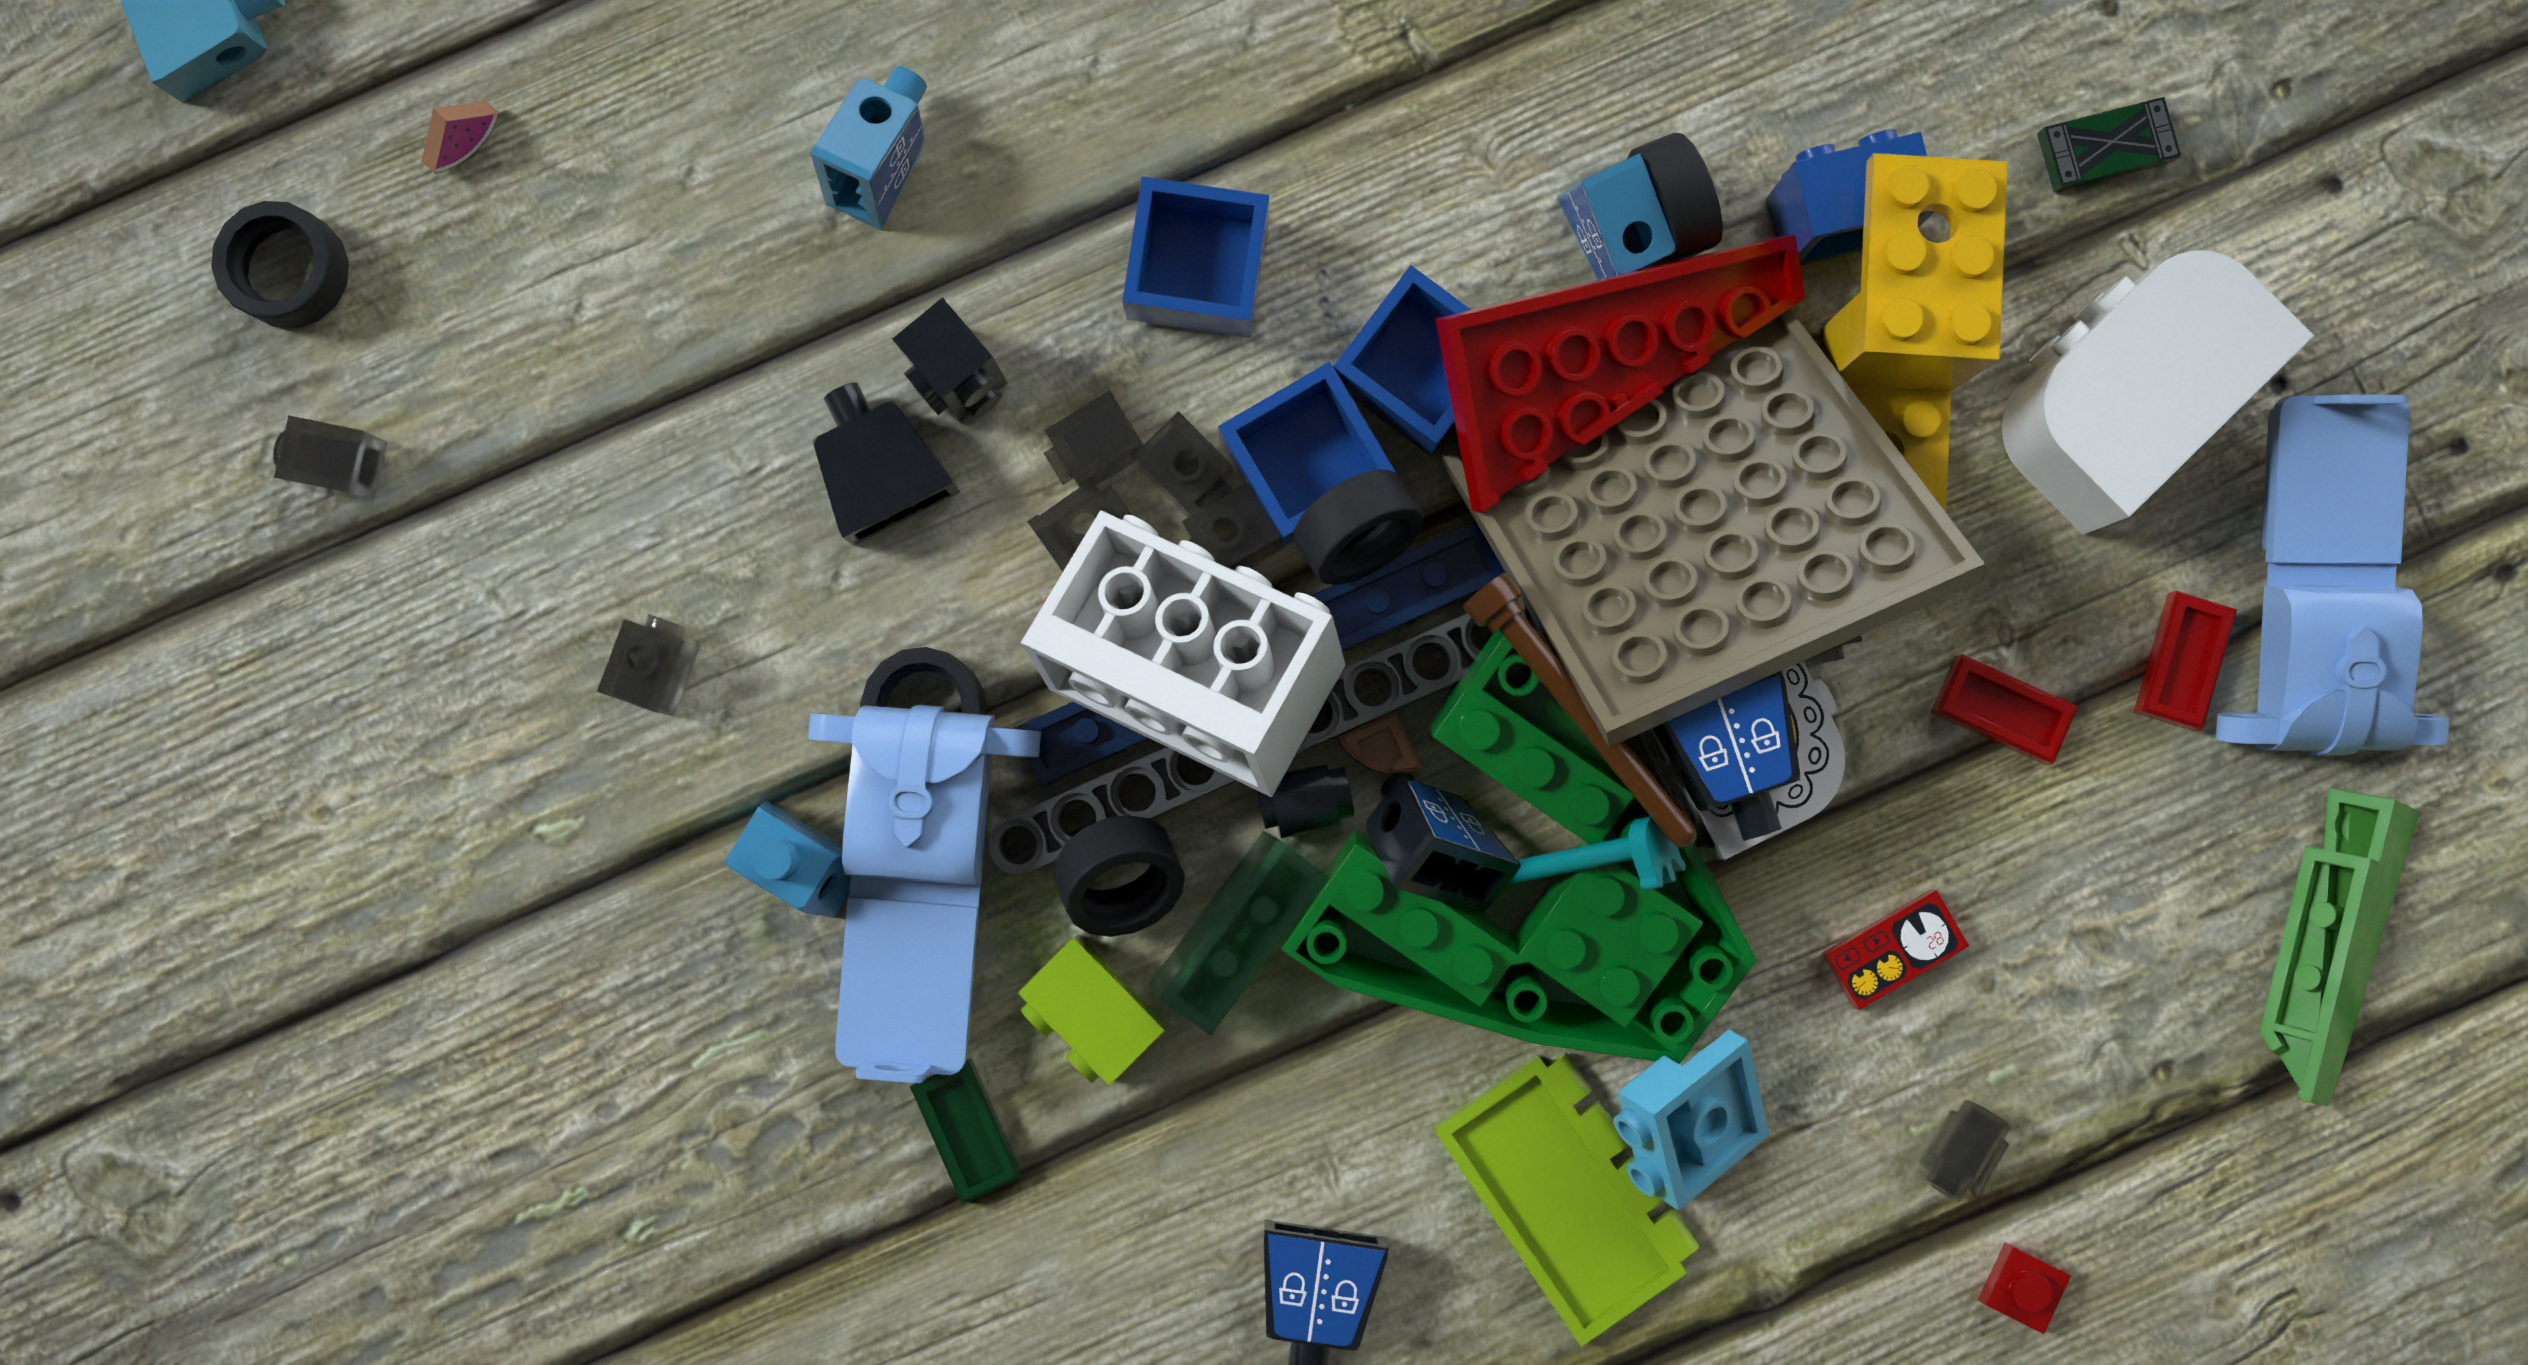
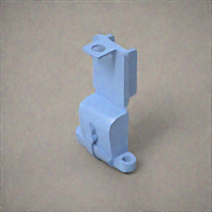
(2333, 624)
(914, 882)

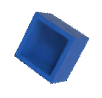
(1825, 195)
(1196, 257)
(1399, 364)
(1301, 446)

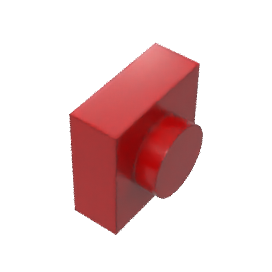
(2024, 1288)

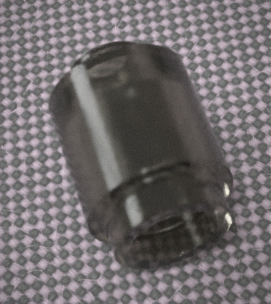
(1965, 1151)

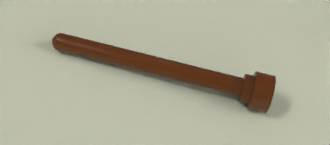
(1501, 611)

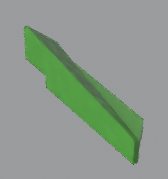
(2335, 937)

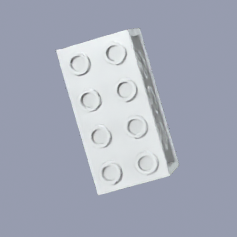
(1187, 650)

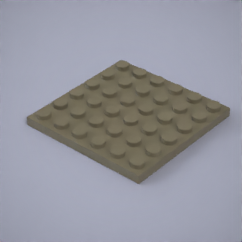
(1722, 534)

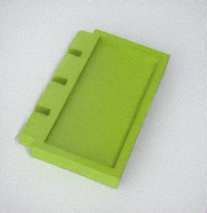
(1562, 1198)

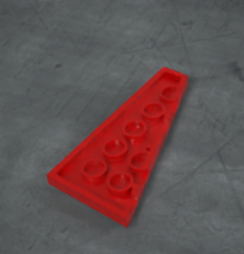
(1581, 358)

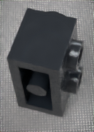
(950, 364)

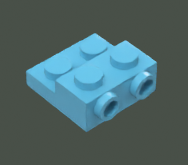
(1691, 1119)

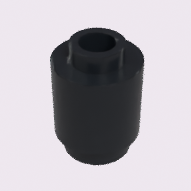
(1308, 801)

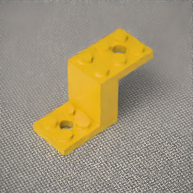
(1923, 306)

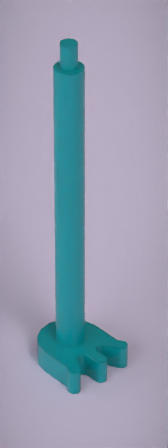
(1646, 845)

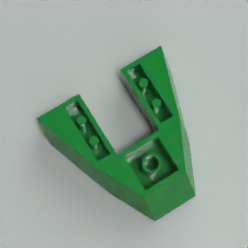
(1596, 953)

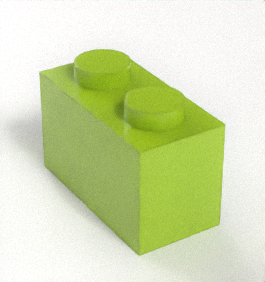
(1090, 1012)

